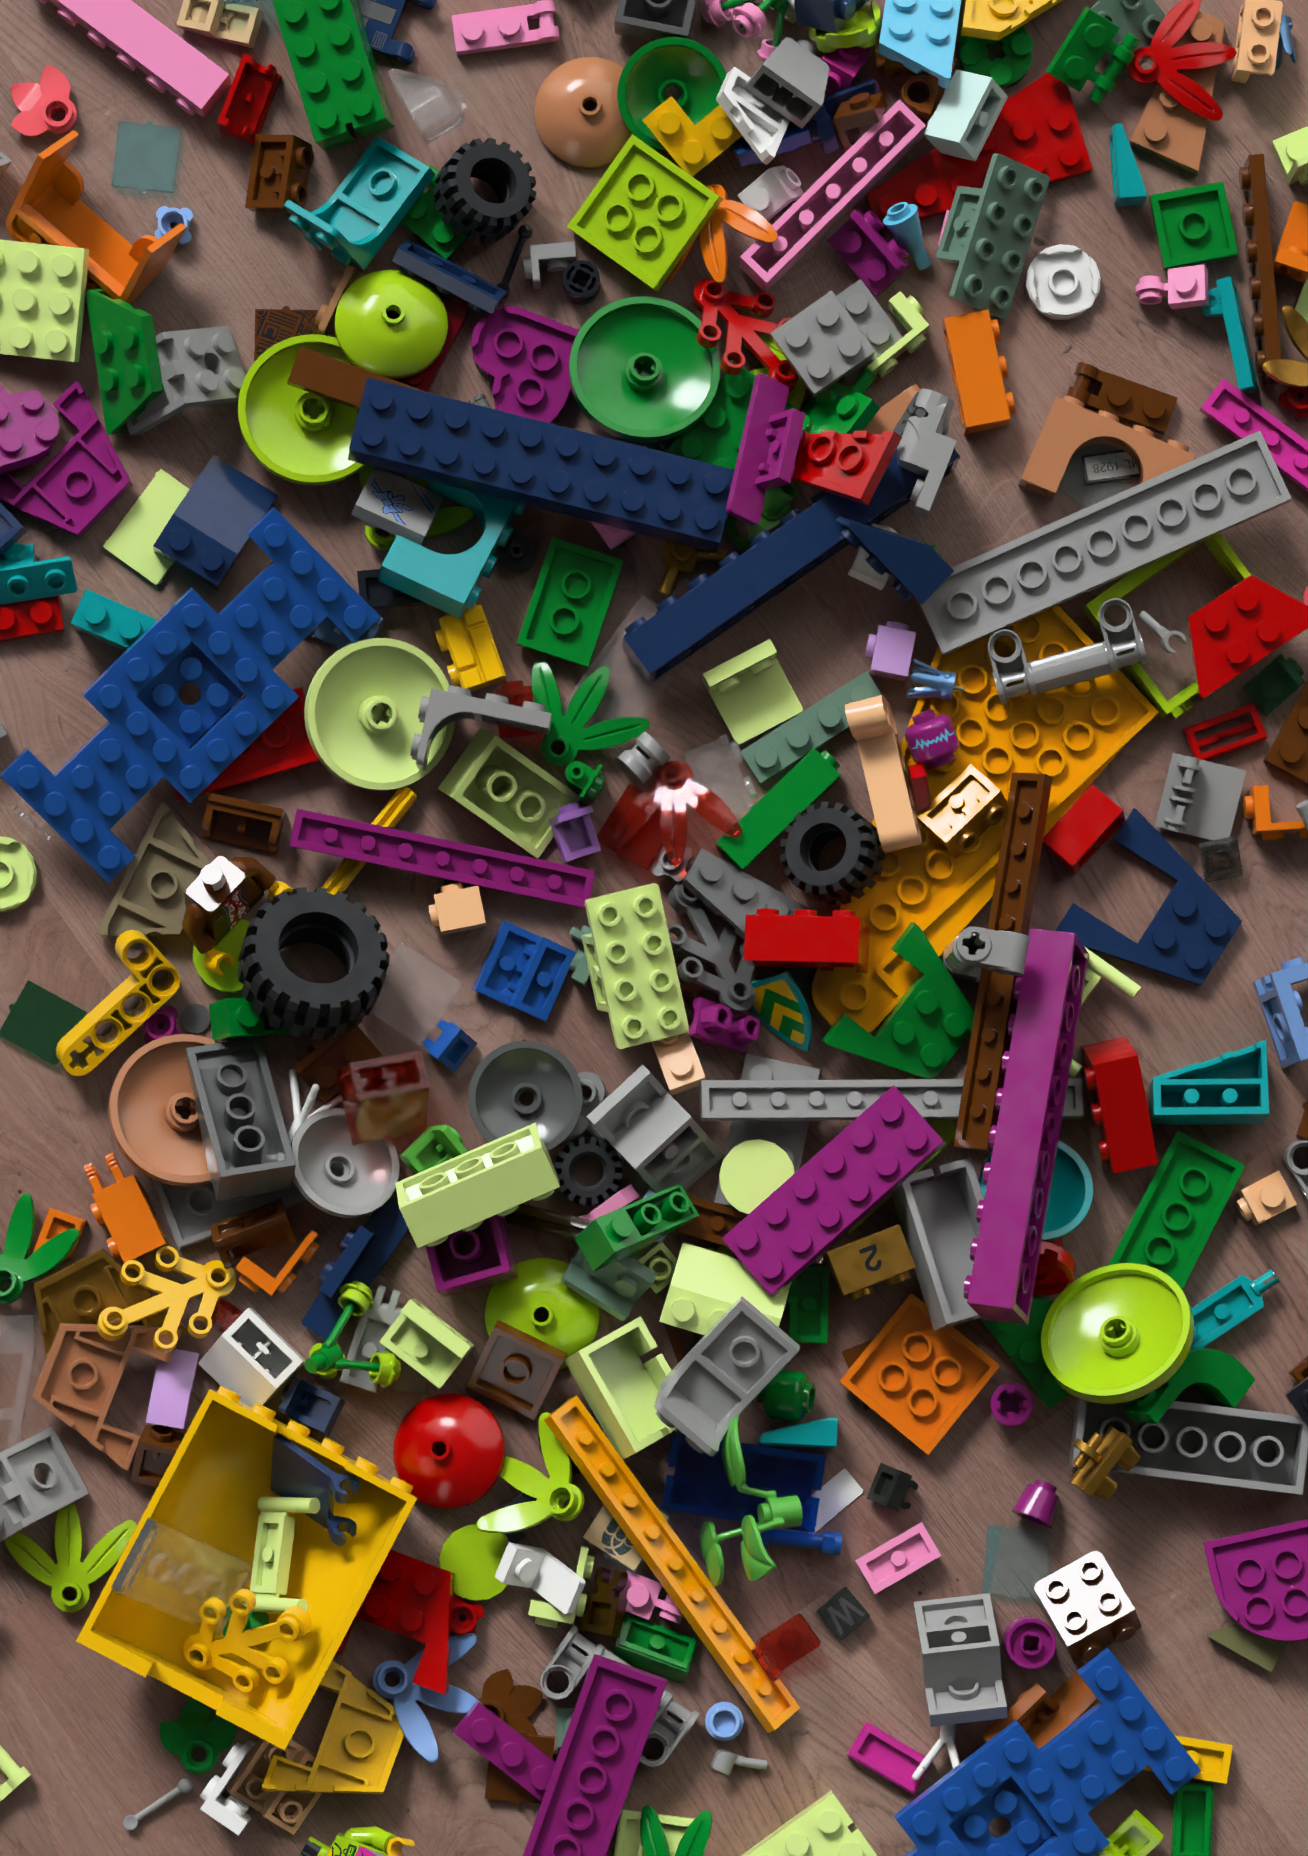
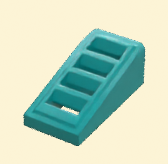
(1126, 177)
(817, 1434)

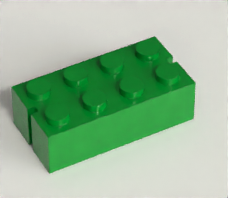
(334, 69)

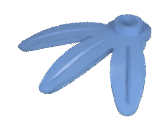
(405, 1694)

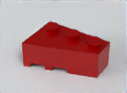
(807, 940)
(1119, 1105)

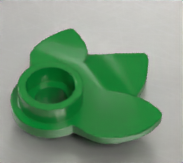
(197, 1729)

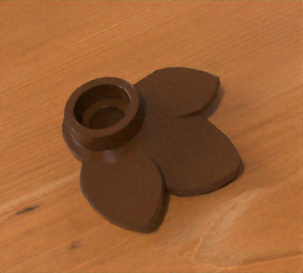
(511, 1702)

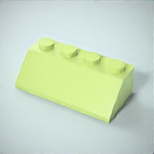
(477, 1186)

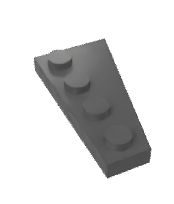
(737, 894)

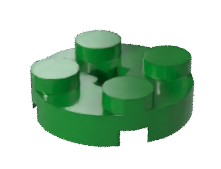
(1006, 71)

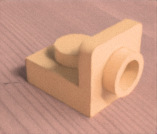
(1265, 1199)

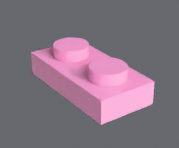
(898, 1558)

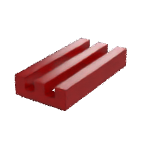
(1195, 745)

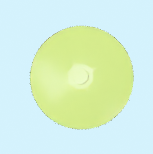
(367, 711)

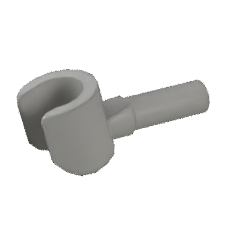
(1162, 632)
(725, 1760)

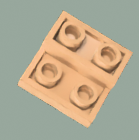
(281, 1808)

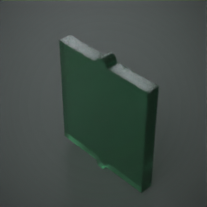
(40, 1021)

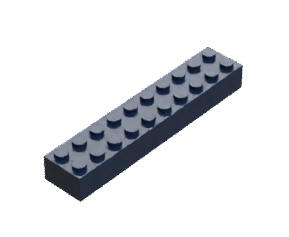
(541, 465)
(759, 573)

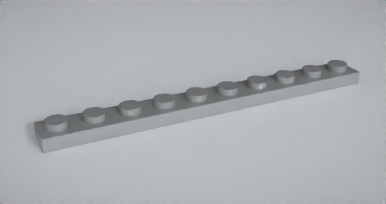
(839, 1099)

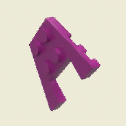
(79, 479)

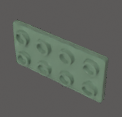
(992, 233)

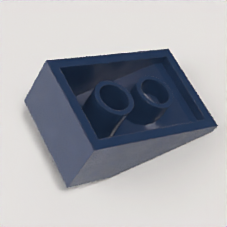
(212, 522)

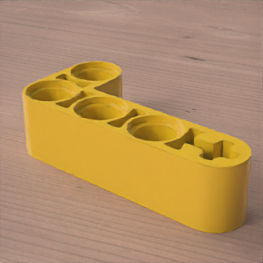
(112, 1007)

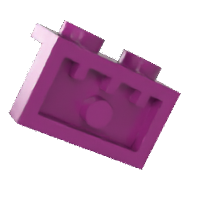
(869, 251)

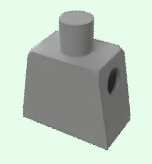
(792, 81)

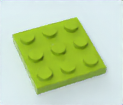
(644, 212)

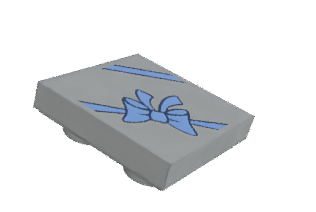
(397, 505)

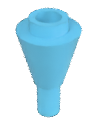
(905, 225)

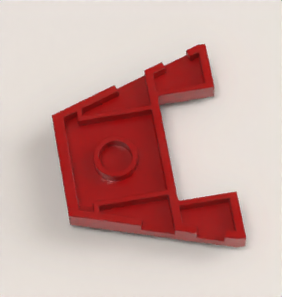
(416, 1603)

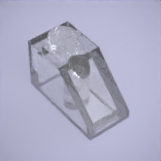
(428, 102)

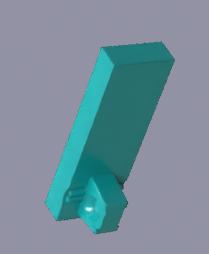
(1225, 302)

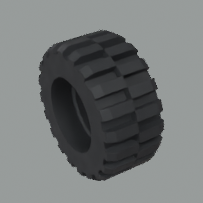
(323, 921)

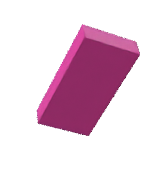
(887, 1757)

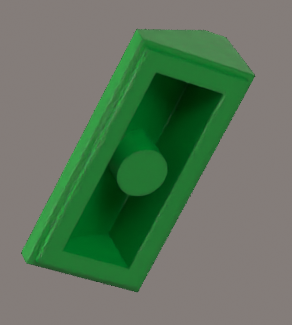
(655, 1648)

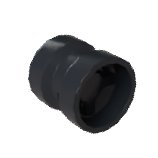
(582, 290)

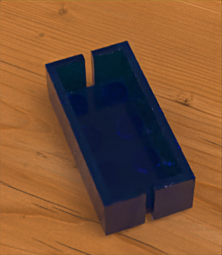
(703, 1488)

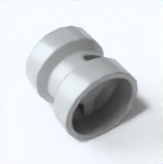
(638, 764)

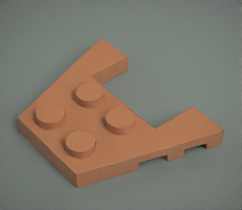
(83, 1378)

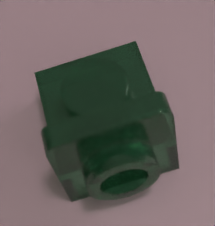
(1275, 683)

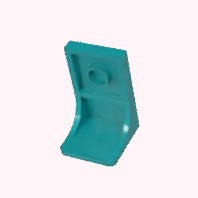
(365, 204)

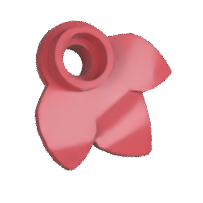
(41, 101)

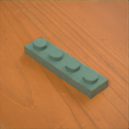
(806, 730)

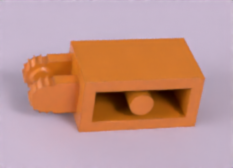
(126, 1213)

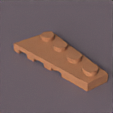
(1168, 127)

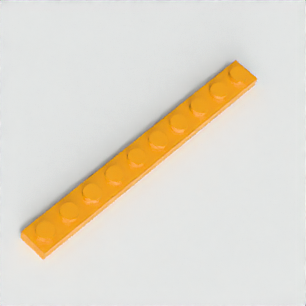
(670, 1562)

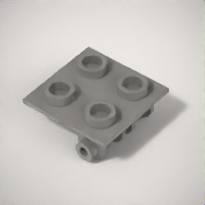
(1200, 797)

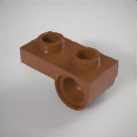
(929, 86)

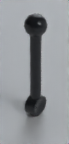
(525, 232)

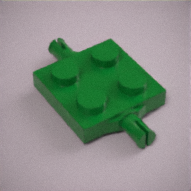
(841, 407)

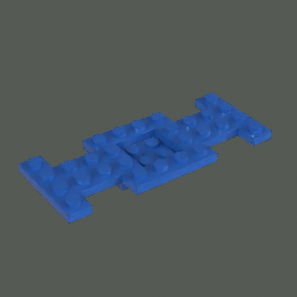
(153, 729)
(1049, 1786)

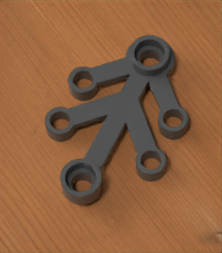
(712, 952)

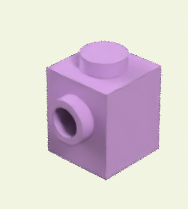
(891, 651)

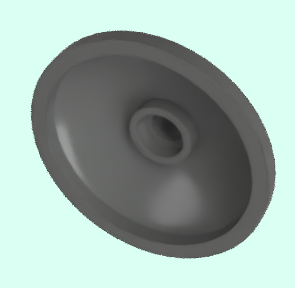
(521, 1068)

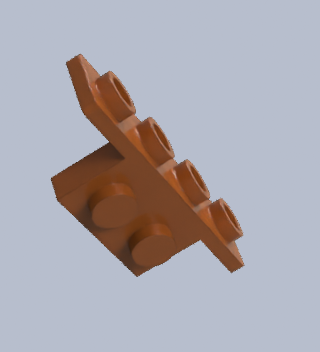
(1047, 1715)

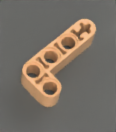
(885, 772)

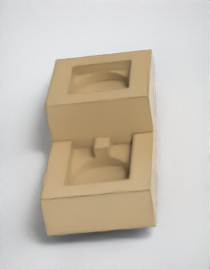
(227, 23)

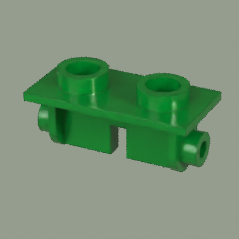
(585, 781)

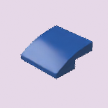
(524, 971)

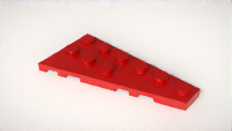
(1033, 128)

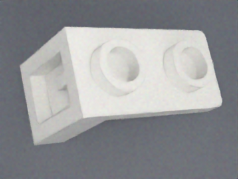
(542, 1572)

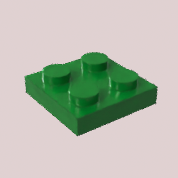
(1193, 226)

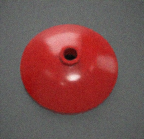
(471, 1457)

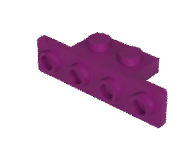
(765, 450)

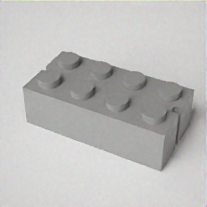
(939, 1231)

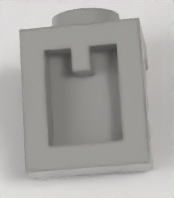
(553, 256)

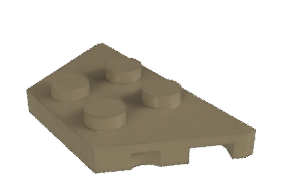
(156, 880)

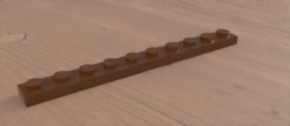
(995, 998)

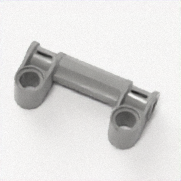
(1069, 666)
(988, 949)
(576, 1665)

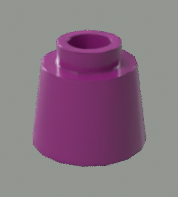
(1011, 1404)
(1038, 1503)

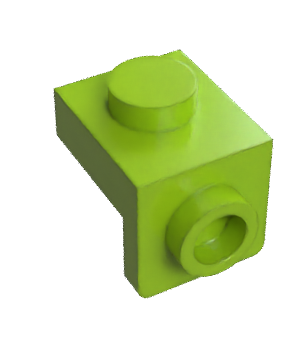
(1132, 1837)

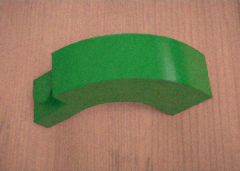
(1212, 1372)

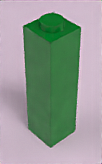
(776, 810)

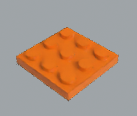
(919, 1375)

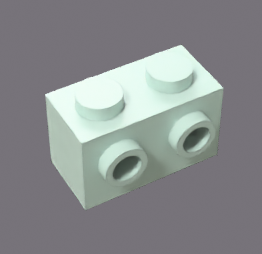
(965, 115)

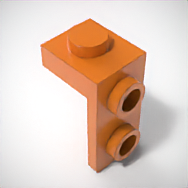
(1257, 808)
(255, 1277)

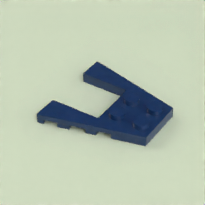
(1186, 930)

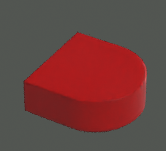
(919, 786)

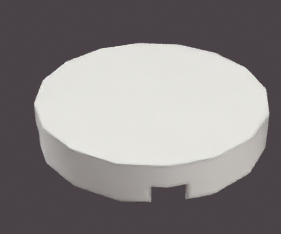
(1062, 282)

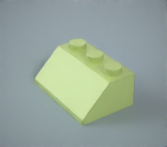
(709, 1285)

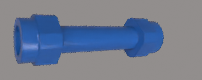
(828, 1542)

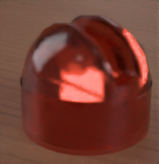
(225, 1314)

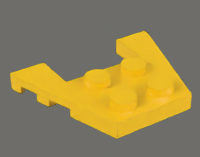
(354, 1749)

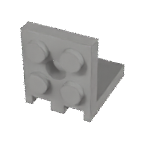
(187, 379)
(22, 1496)

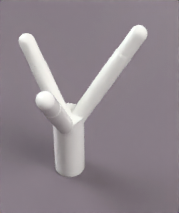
(301, 1116)
(947, 1738)

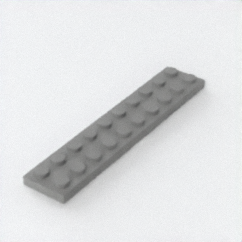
(1105, 542)

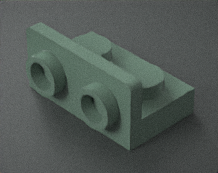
(611, 1287)

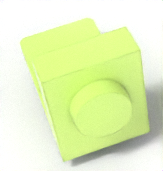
(908, 314)
(549, 1615)

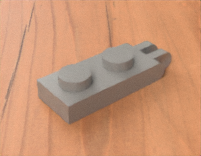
(368, 1333)

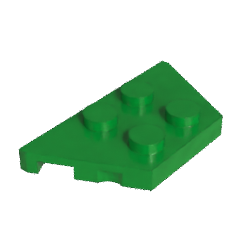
(123, 357)

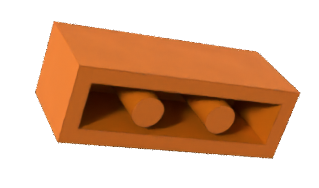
(978, 371)

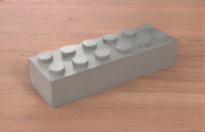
(1206, 1444)

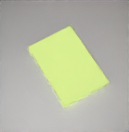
(142, 525)

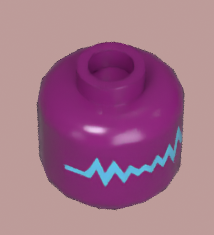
(932, 739)

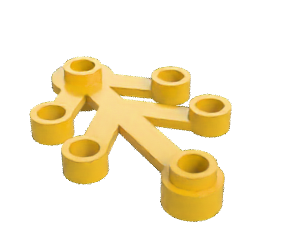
(171, 1296)
(207, 1651)

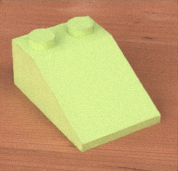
(507, 791)

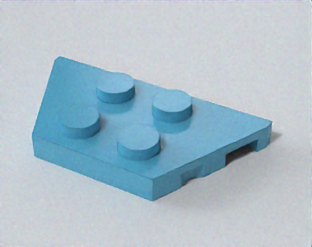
(921, 35)

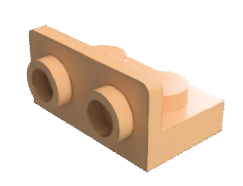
(1257, 39)

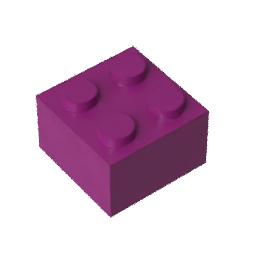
(472, 1258)

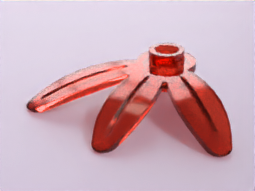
(673, 796)

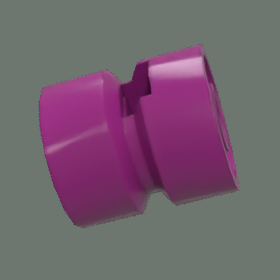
(1029, 1642)

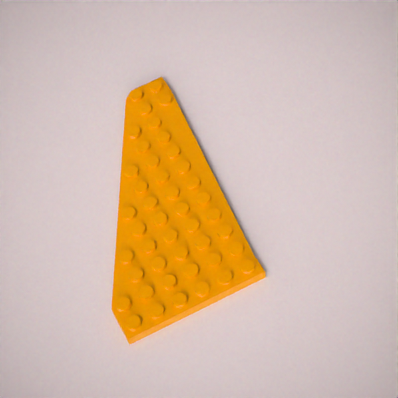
(1057, 733)

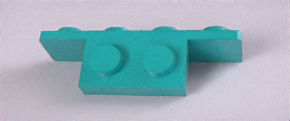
(28, 579)

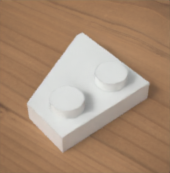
(753, 118)

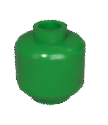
(788, 1396)

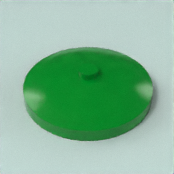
(643, 370)

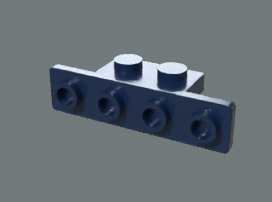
(361, 1261)

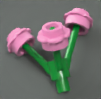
(748, 19)

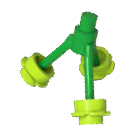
(328, 1358)

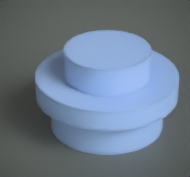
(724, 1721)

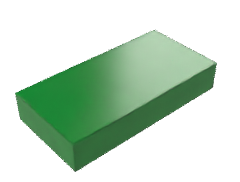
(1192, 1820)

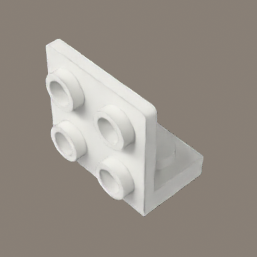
(230, 1810)

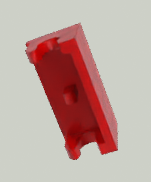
(248, 100)
(1084, 829)

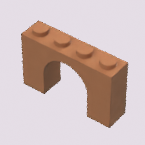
(1074, 427)

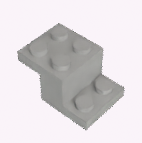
(836, 337)
(654, 1133)
(960, 1659)

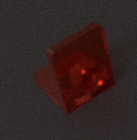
(785, 1645)

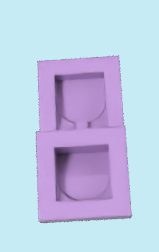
(173, 1390)

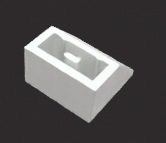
(251, 1359)

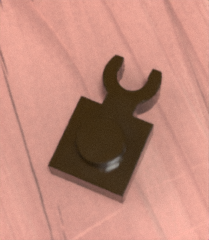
(605, 1610)

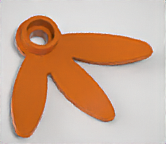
(712, 235)

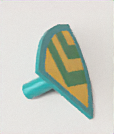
(783, 1009)

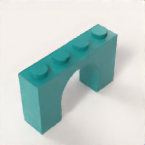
(452, 579)

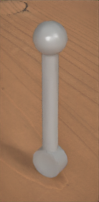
(132, 1821)

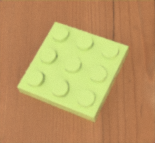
(42, 300)

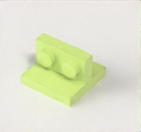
(426, 1343)

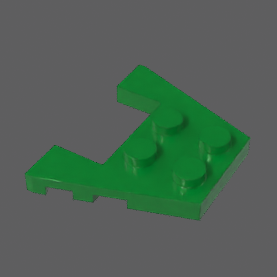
(924, 1024)

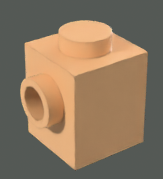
(457, 909)

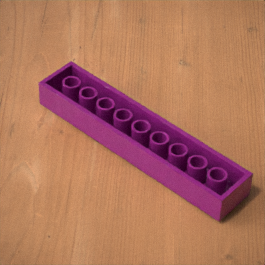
(1027, 1128)

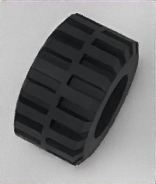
(499, 169)
(811, 835)

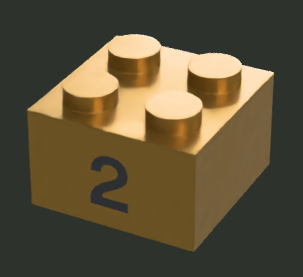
(870, 1261)

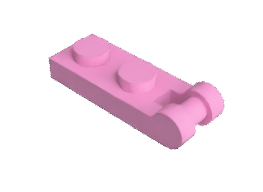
(504, 28)

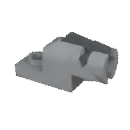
(924, 446)

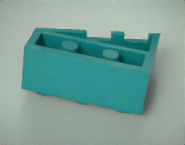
(1214, 1091)

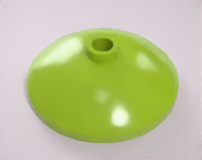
(389, 345)
(571, 1318)

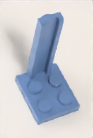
(1283, 1009)

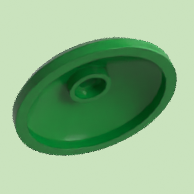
(664, 65)

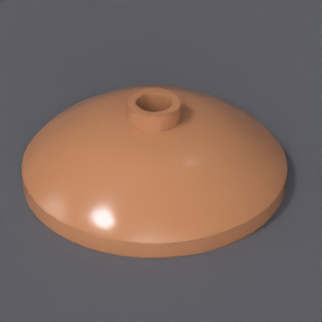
(569, 130)

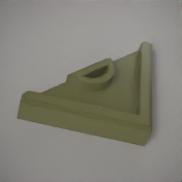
(1252, 1647)

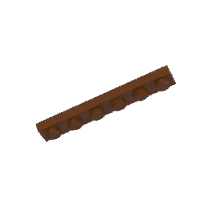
(1259, 252)

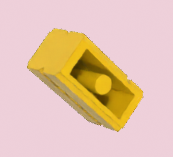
(471, 649)

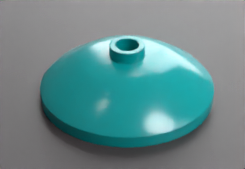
(1069, 1193)

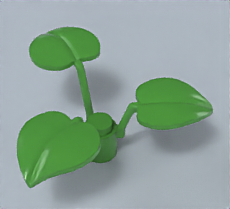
(772, 1514)

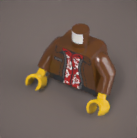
(221, 899)

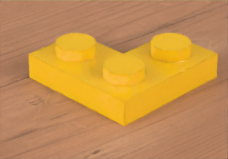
(688, 143)

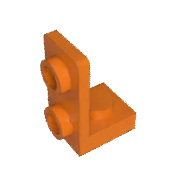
(1292, 252)

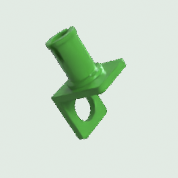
(774, 509)

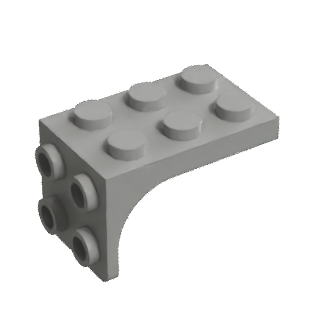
(457, 704)
(723, 1375)

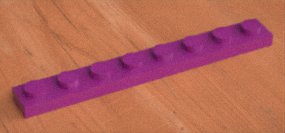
(441, 858)

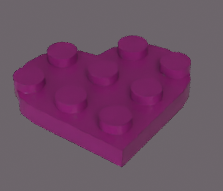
(526, 360)
(26, 429)

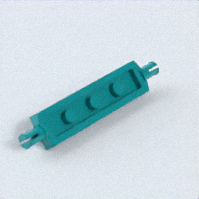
(1229, 1307)

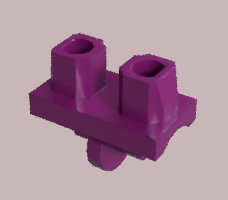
(720, 1027)

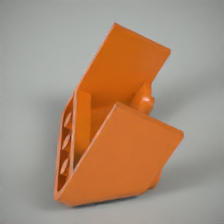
(53, 214)

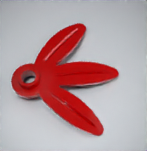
(1184, 58)

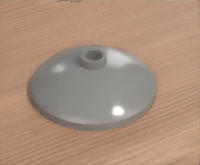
(365, 1170)

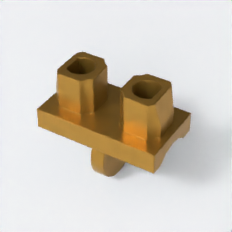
(1099, 1458)

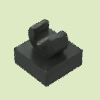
(890, 1487)

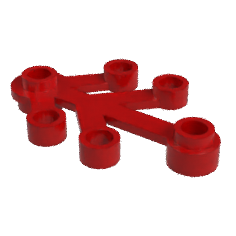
(715, 299)

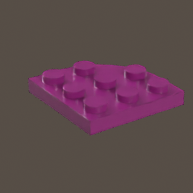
(1264, 1579)

